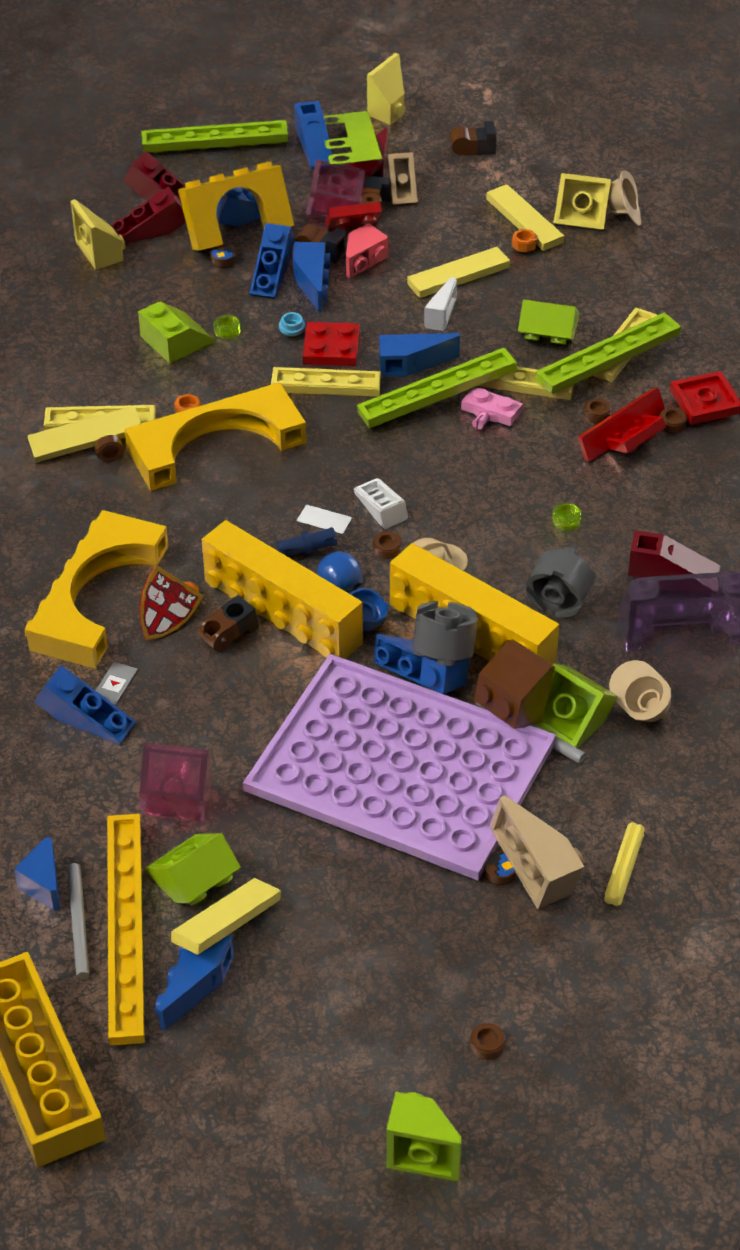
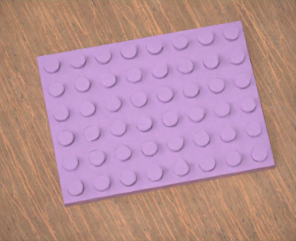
(399, 764)

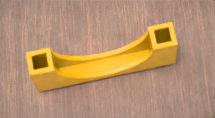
(261, 411)
(111, 542)

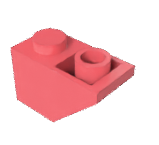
(365, 249)

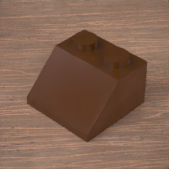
(515, 685)

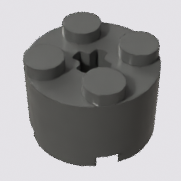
(560, 582)
(445, 632)

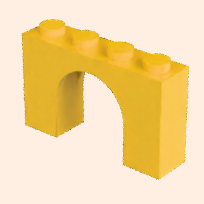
(201, 201)

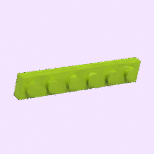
(214, 136)
(607, 353)
(436, 387)

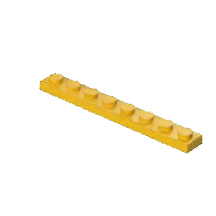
(125, 931)

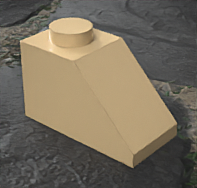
(402, 178)

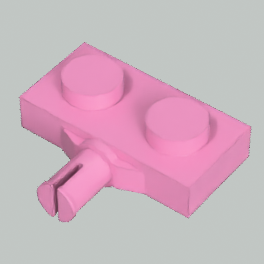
(490, 407)

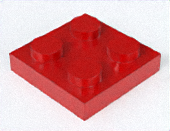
(353, 216)
(331, 344)
(705, 397)

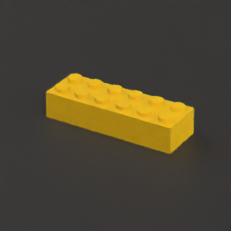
(425, 578)
(283, 591)
(41, 1069)

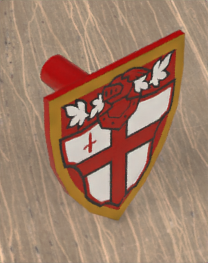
(165, 603)

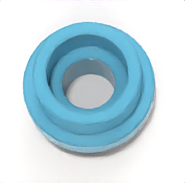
(292, 324)

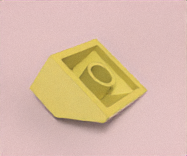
(386, 91)
(582, 201)
(96, 237)

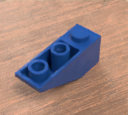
(312, 131)
(237, 208)
(272, 260)
(312, 271)
(415, 352)
(397, 656)
(82, 707)
(193, 980)

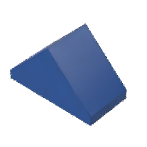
(38, 875)

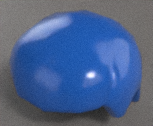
(340, 570)
(374, 608)

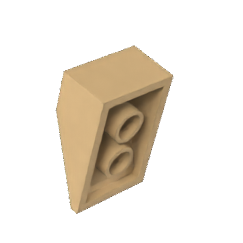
(537, 853)

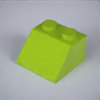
(548, 321)
(171, 331)
(575, 706)
(194, 868)
(422, 1138)

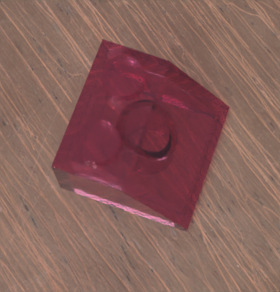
(333, 187)
(175, 782)

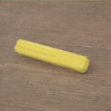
(624, 864)

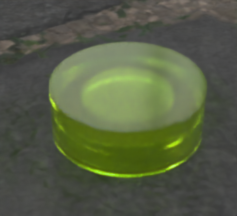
(226, 326)
(566, 516)

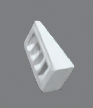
(440, 306)
(384, 505)

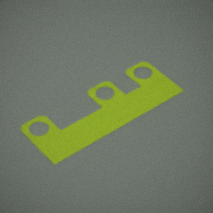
(360, 138)

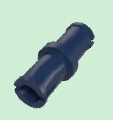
(307, 542)

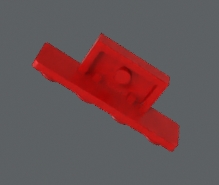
(626, 427)

